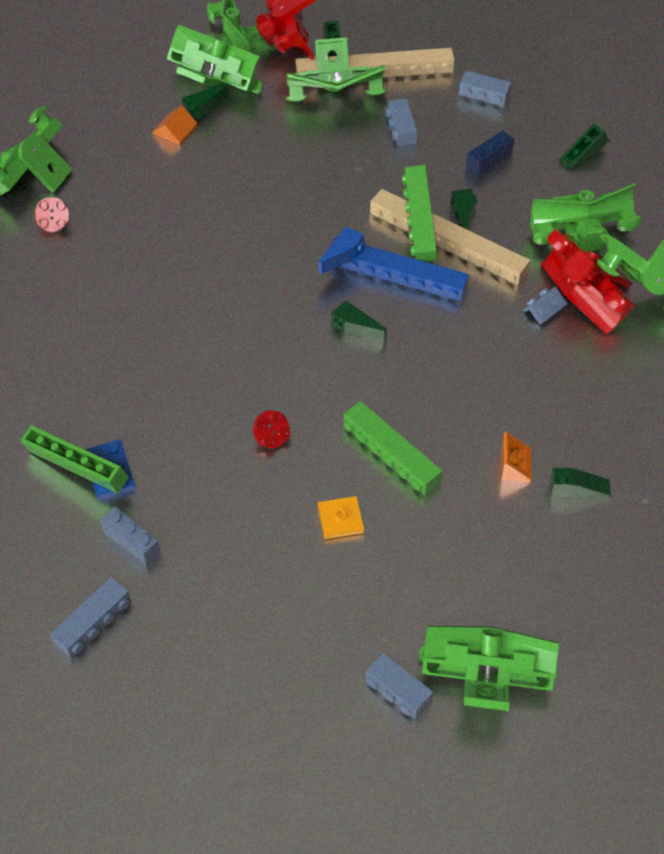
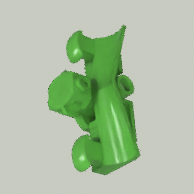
(583, 216)

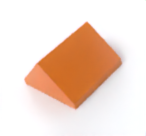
(176, 126)
(515, 459)

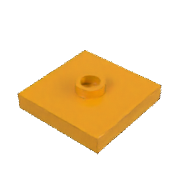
(340, 517)

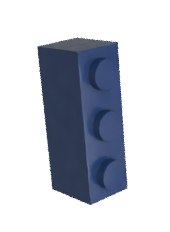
(490, 153)

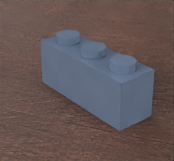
(484, 88)
(401, 122)
(130, 536)
(398, 686)

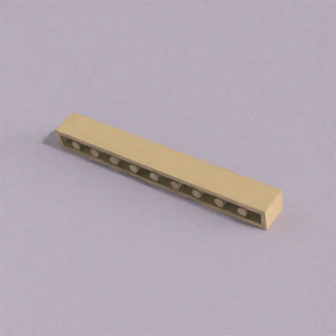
(396, 63)
(456, 239)

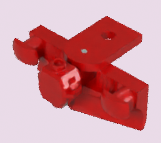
(285, 16)
(577, 275)

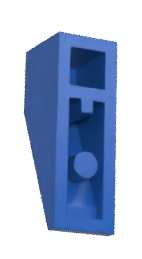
(342, 250)

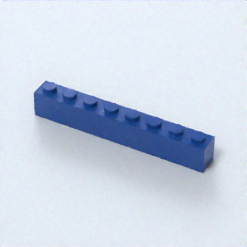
(410, 272)

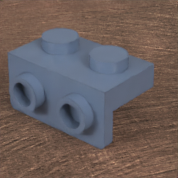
(546, 304)

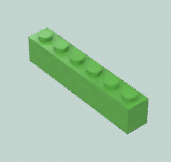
(420, 213)
(392, 448)
(74, 459)

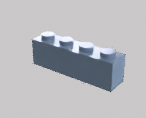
(90, 617)

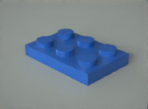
(114, 453)

